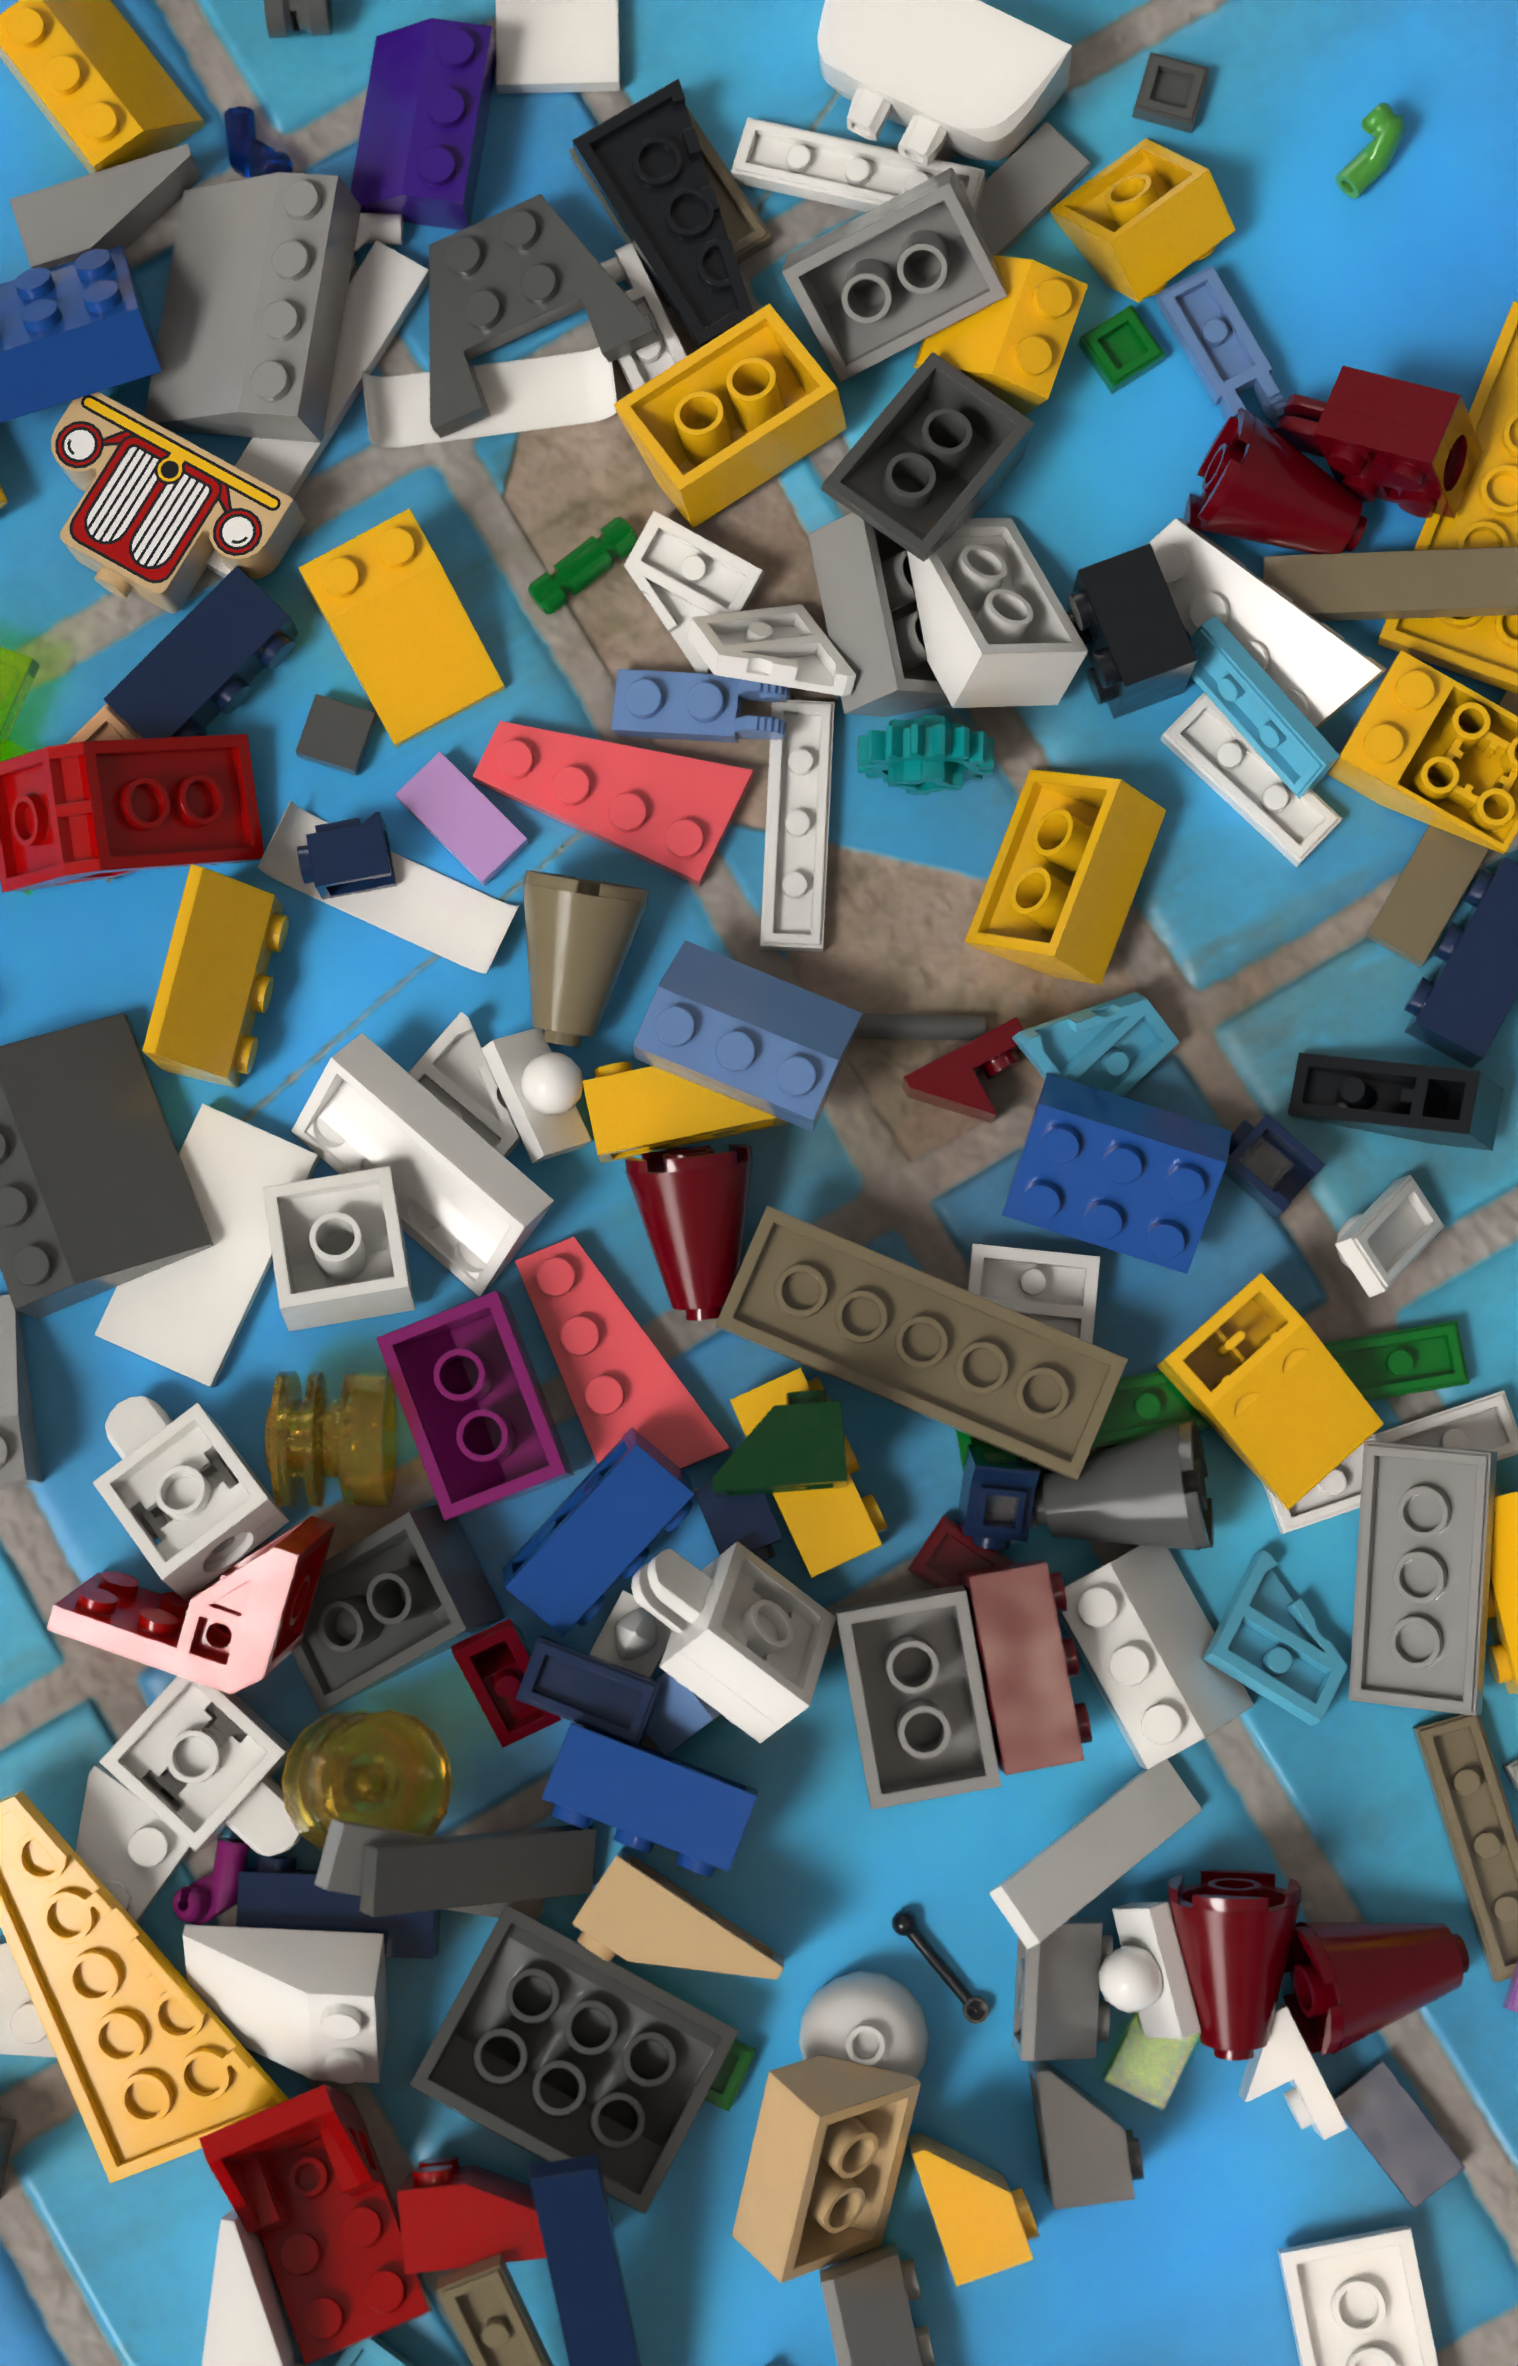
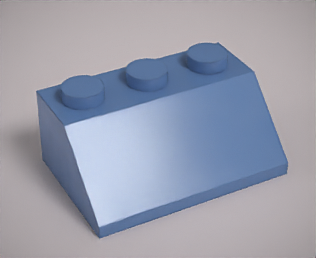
(746, 1035)

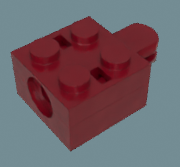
(1389, 440)

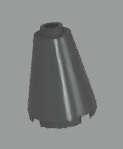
(1135, 1494)

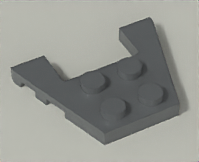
(505, 283)

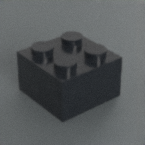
(1130, 632)

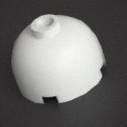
(866, 2022)

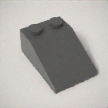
(931, 458)
(392, 1605)

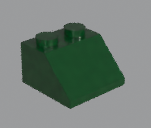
(789, 1450)

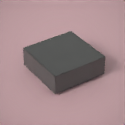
(1170, 92)
(336, 734)

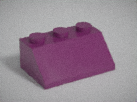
(475, 1406)

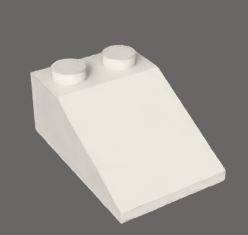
(993, 620)
(296, 1995)
(246, 2309)

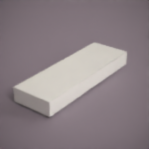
(1247, 783)

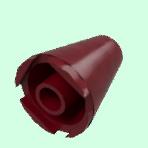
(1272, 493)
(694, 1220)
(1235, 1953)
(1367, 1976)

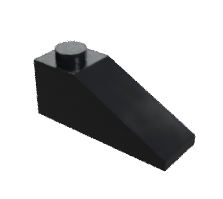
(1398, 1099)

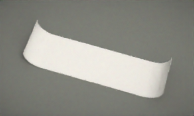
(517, 392)
(420, 909)

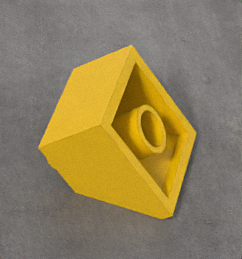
(1145, 219)
(1018, 340)
(974, 2211)

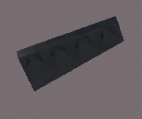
(662, 196)

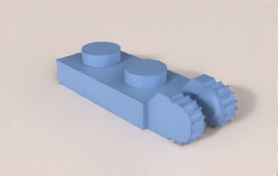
(1219, 344)
(692, 707)

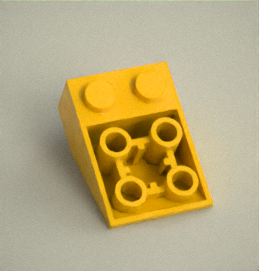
(1436, 755)
(1272, 1391)

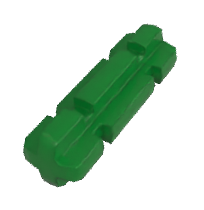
(583, 565)

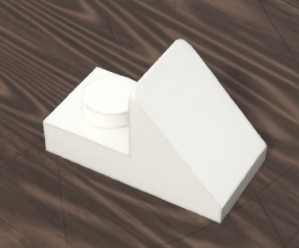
(1287, 2060)

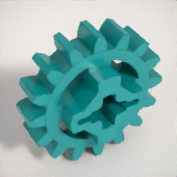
(925, 754)

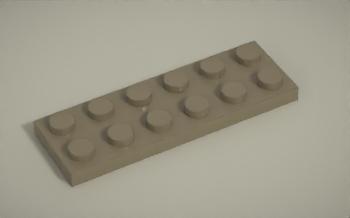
(921, 1343)

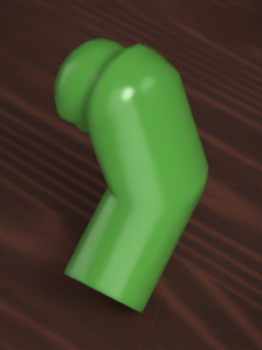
(1376, 157)

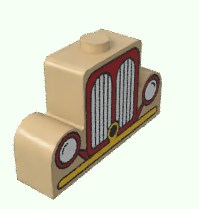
(162, 505)

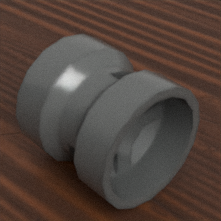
(288, 16)

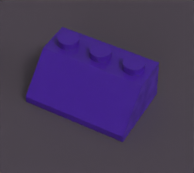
(425, 122)

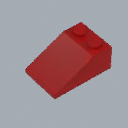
(465, 2216)

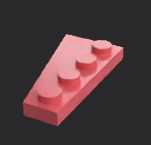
(628, 796)
(610, 1362)

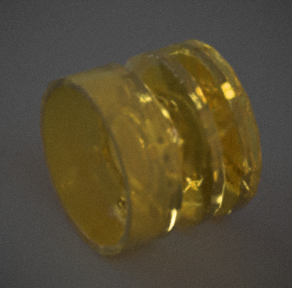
(332, 1439)

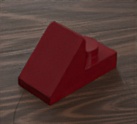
(952, 1078)
(494, 1669)

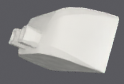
(943, 71)

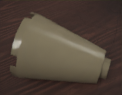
(576, 949)

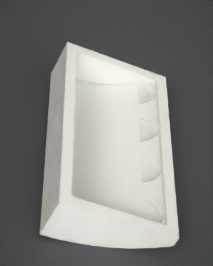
(448, 1181)

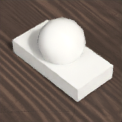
(539, 1093)
(1388, 1235)
(1150, 1972)

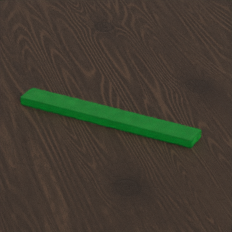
(1376, 1364)

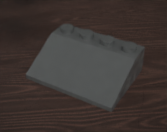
(87, 1169)
(574, 2057)

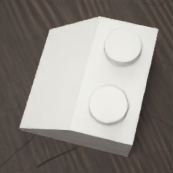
(338, 1249)

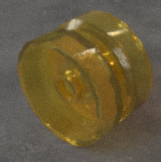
(367, 1771)

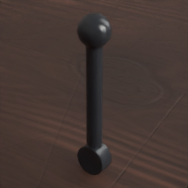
(974, 2007)

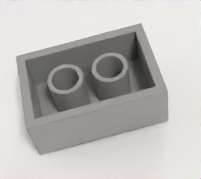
(917, 1696)

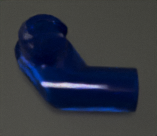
(246, 153)

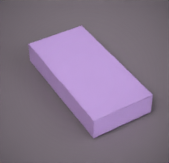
(461, 818)

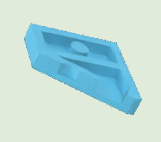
(1101, 1045)
(1276, 1646)

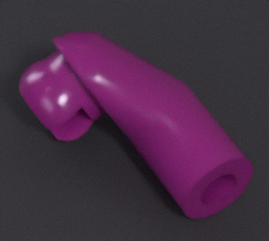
(215, 1891)

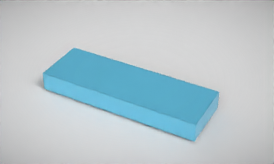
(1260, 709)

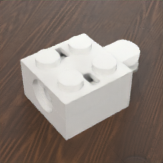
(184, 1489)
(737, 1635)
(213, 1762)

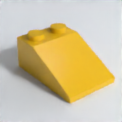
(402, 627)

